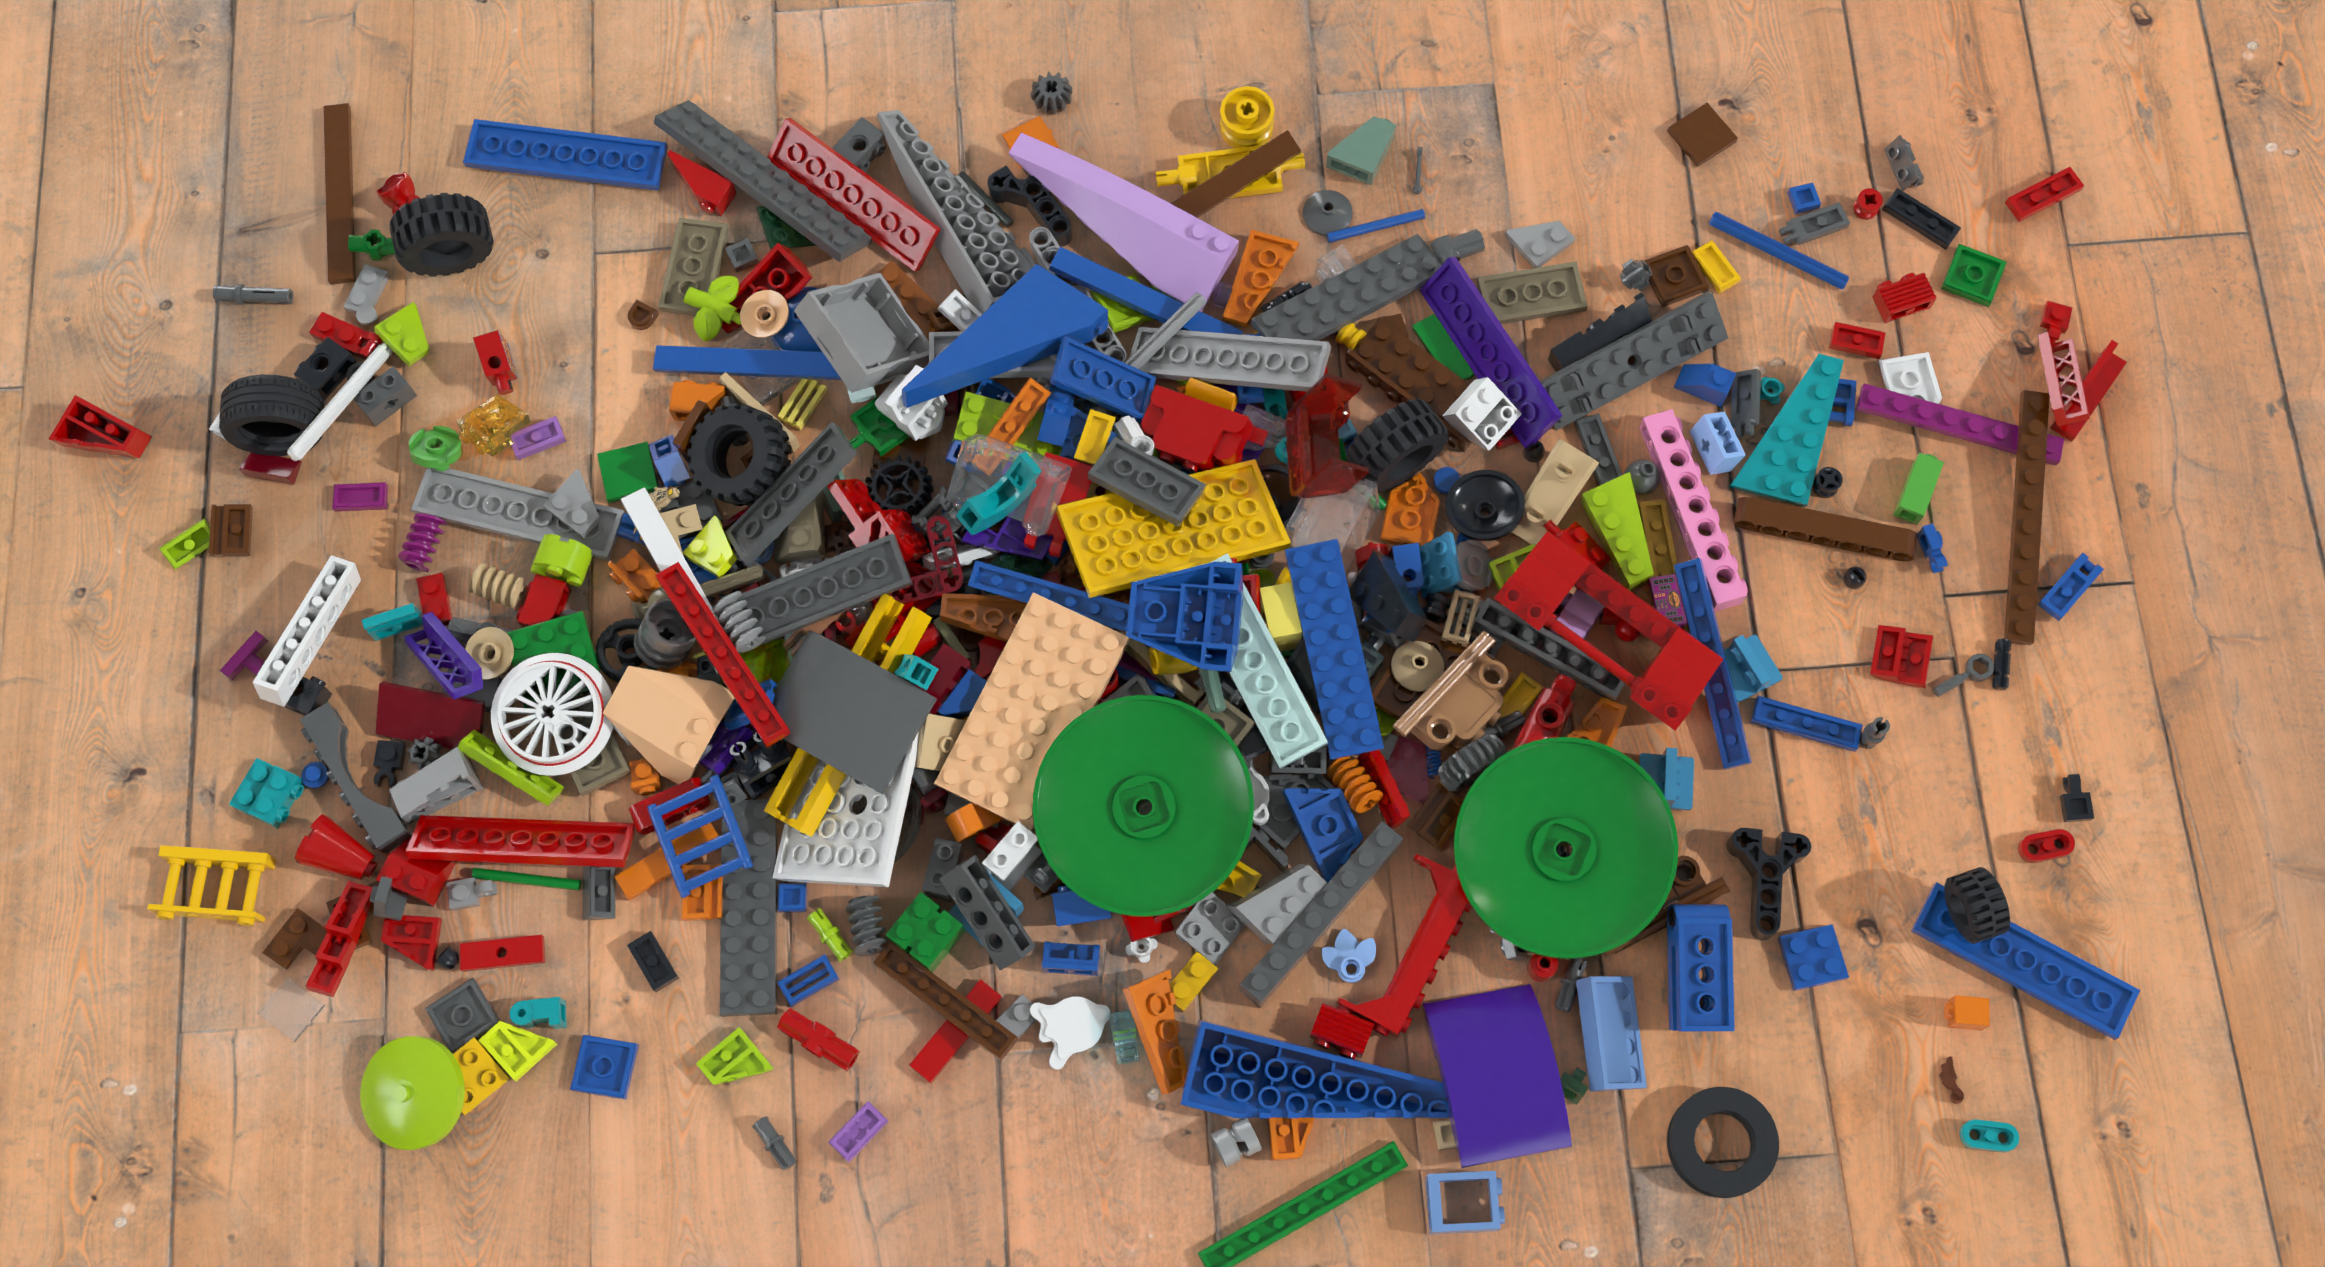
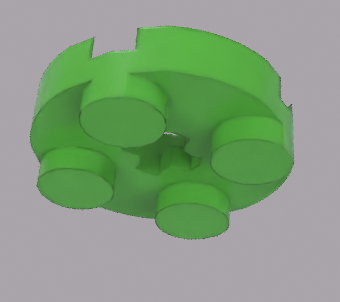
(424, 450)

